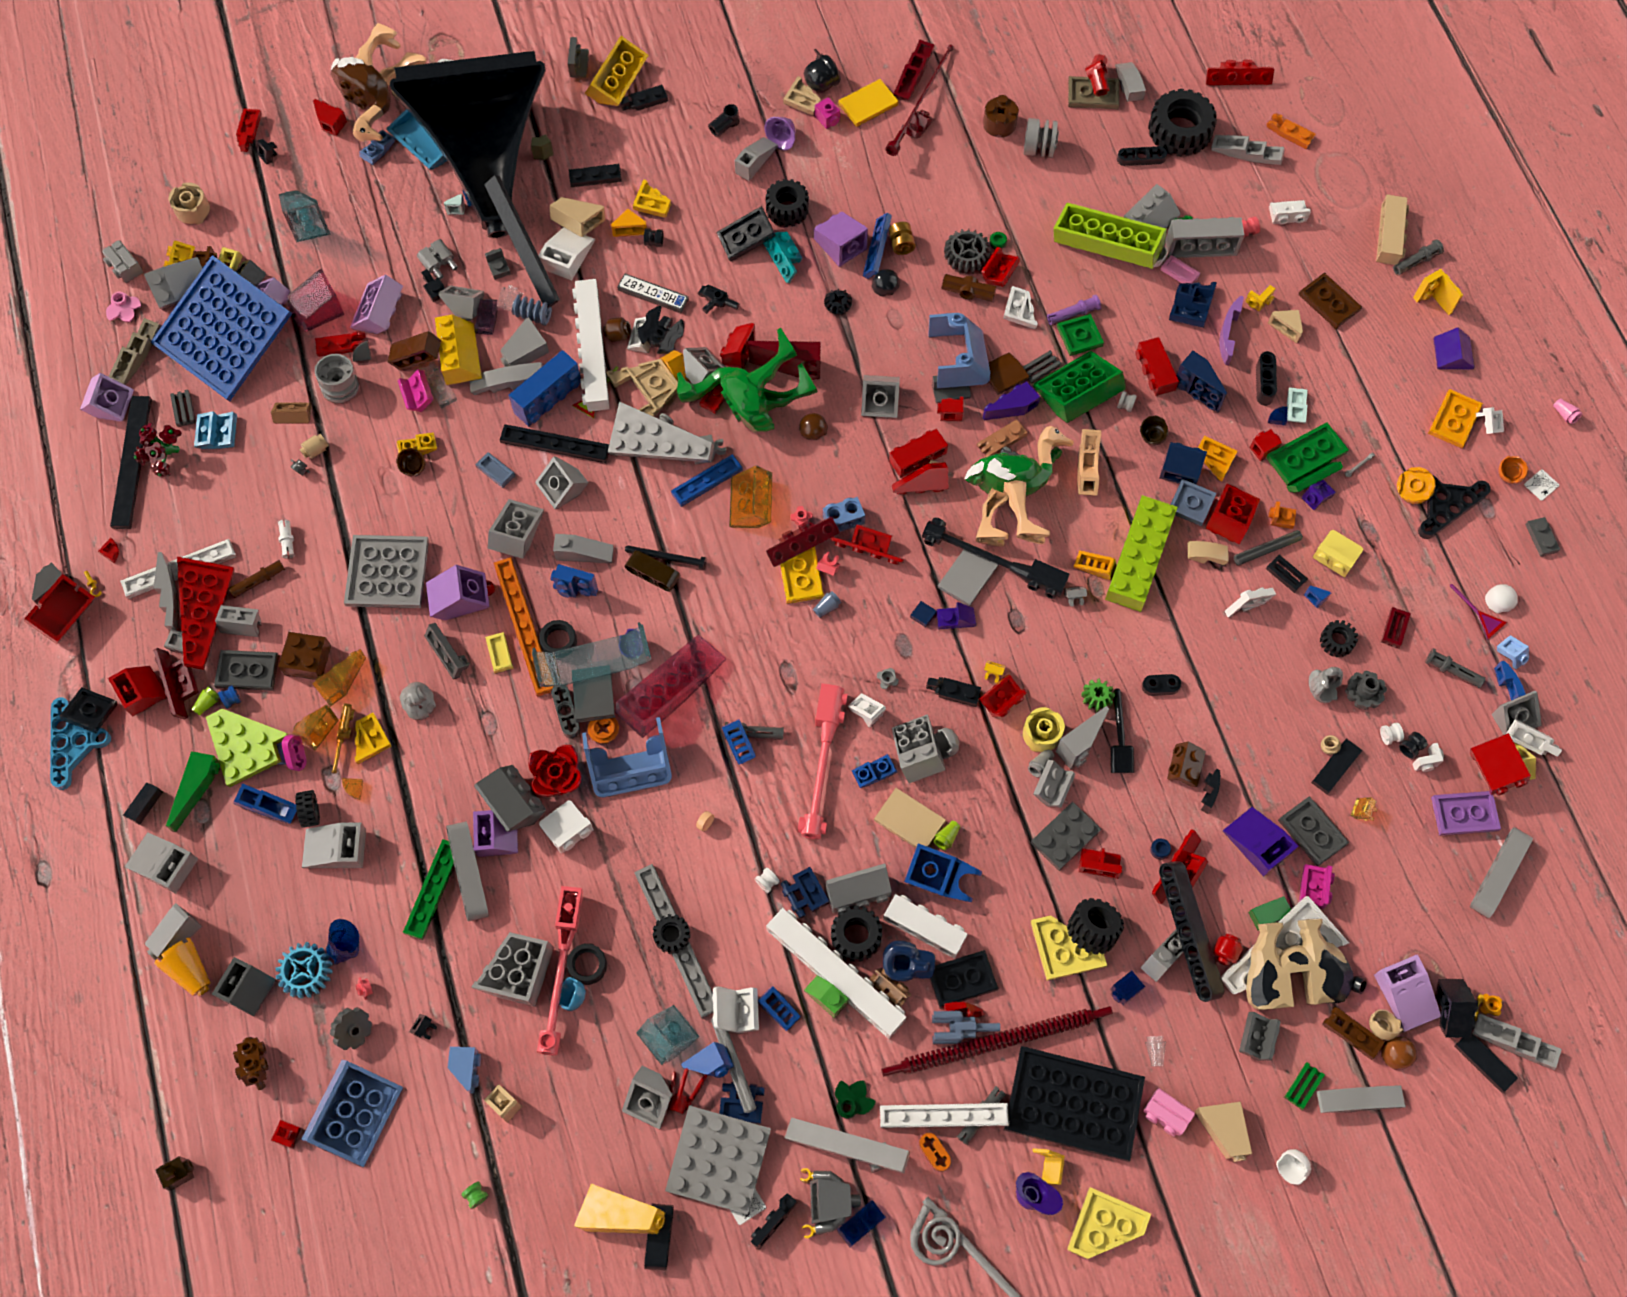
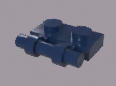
(810, 889)
(733, 1108)

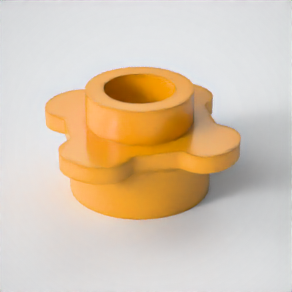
(1497, 1005)

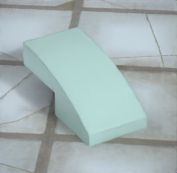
(1297, 405)

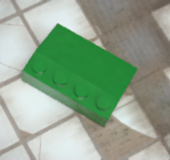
(1080, 386)

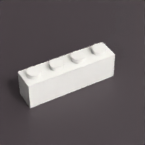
(925, 926)

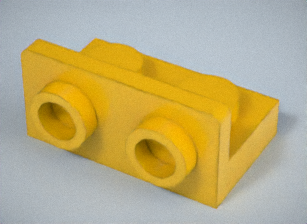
(178, 252)

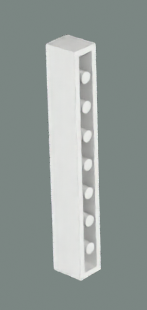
(592, 346)
(829, 965)

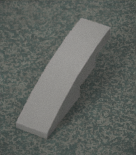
(1244, 149)
(504, 378)
(165, 586)
(1517, 1042)
(1360, 1099)

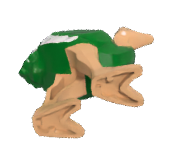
(1013, 479)

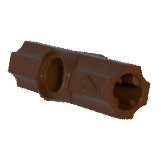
(968, 287)

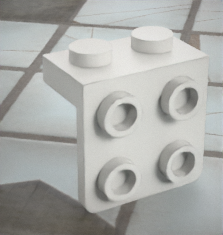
(566, 826)
(735, 1009)

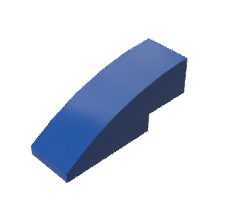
(265, 804)

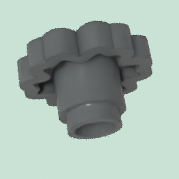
(1366, 690)
(350, 1028)

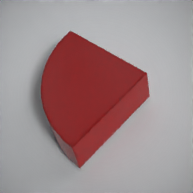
(110, 550)

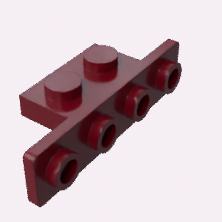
(801, 540)
(177, 681)

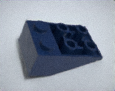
(1201, 381)

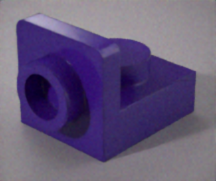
(1317, 494)

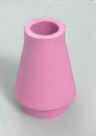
(1568, 411)

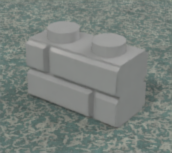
(122, 261)

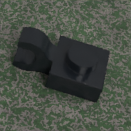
(432, 286)

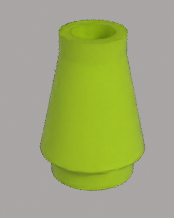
(205, 700)
(946, 837)

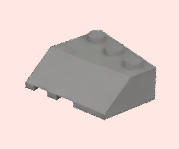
(517, 969)

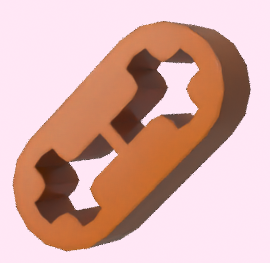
(939, 1149)

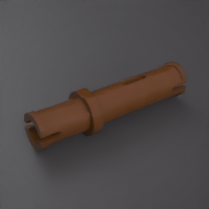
(257, 578)

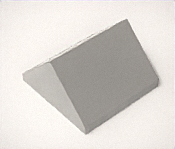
(1523, 709)

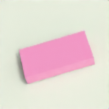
(1179, 270)

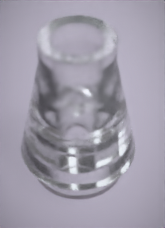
(1156, 1050)

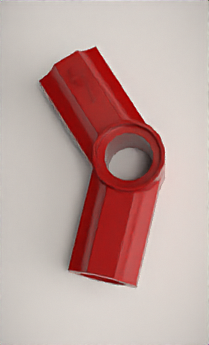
(1097, 75)

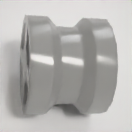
(1126, 401)

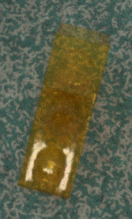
(337, 682)

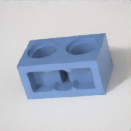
(845, 519)

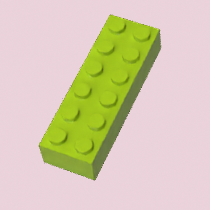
(1109, 235)
(1141, 553)

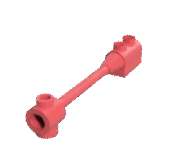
(827, 717)
(567, 925)

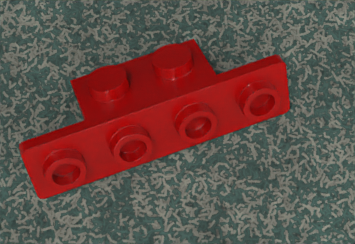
(1239, 74)
(870, 541)
(1194, 863)

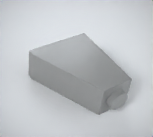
(524, 345)
(174, 927)

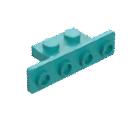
(784, 253)

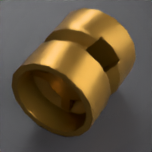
(902, 238)

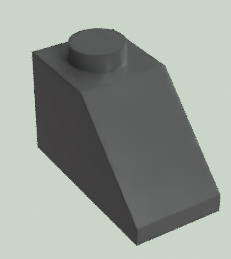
(44, 580)

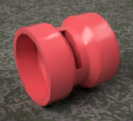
(1251, 226)

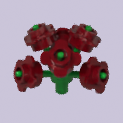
(156, 448)

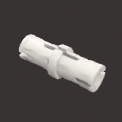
(286, 539)

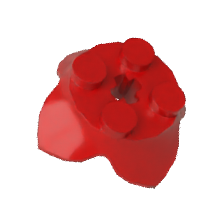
(544, 763)

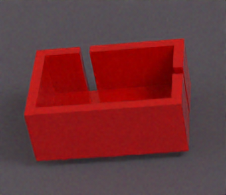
(59, 609)

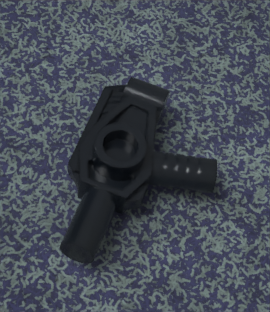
(716, 297)

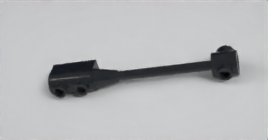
(1037, 576)

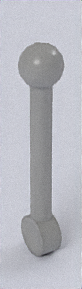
(1348, 473)

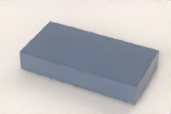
(495, 470)

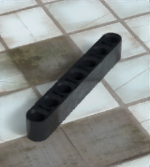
(1191, 931)

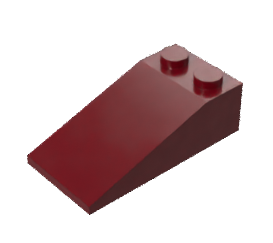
(807, 353)

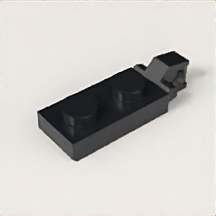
(645, 98)
(954, 690)
(774, 1220)

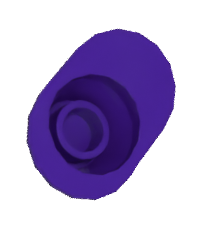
(1037, 1194)

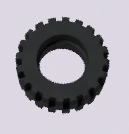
(1182, 105)

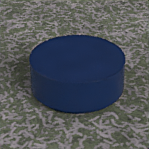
(1160, 848)

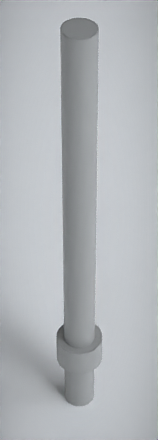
(972, 1250)

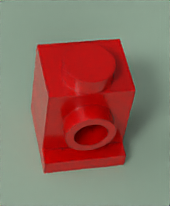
(950, 409)

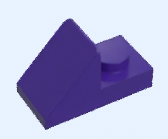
(958, 617)

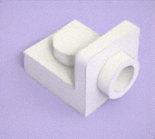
(1493, 419)

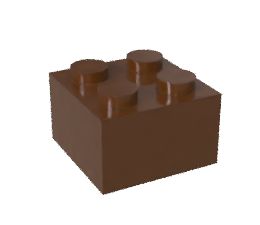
(304, 655)

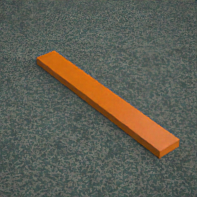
(520, 617)

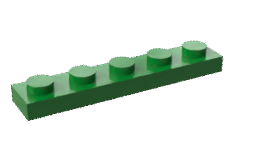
(430, 892)

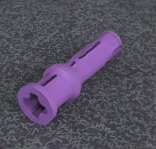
(1082, 307)

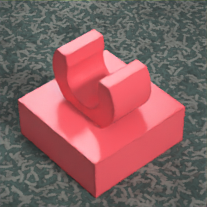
(827, 565)

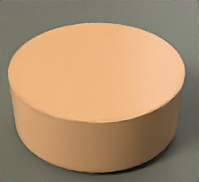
(705, 821)

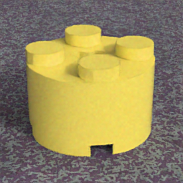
(1052, 731)

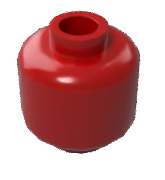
(1228, 949)

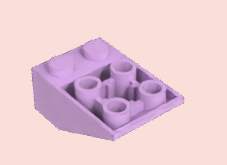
(1409, 992)

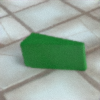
(1269, 912)

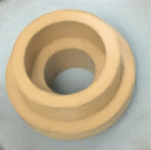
(1330, 740)

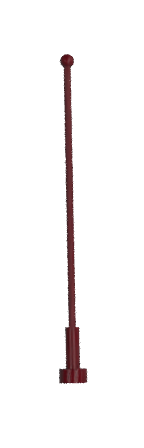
(893, 146)

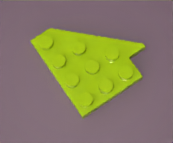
(243, 745)

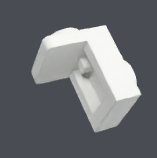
(1428, 763)

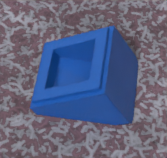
(1317, 595)

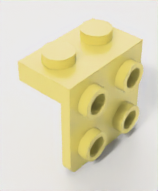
(1338, 553)

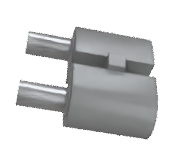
(436, 256)

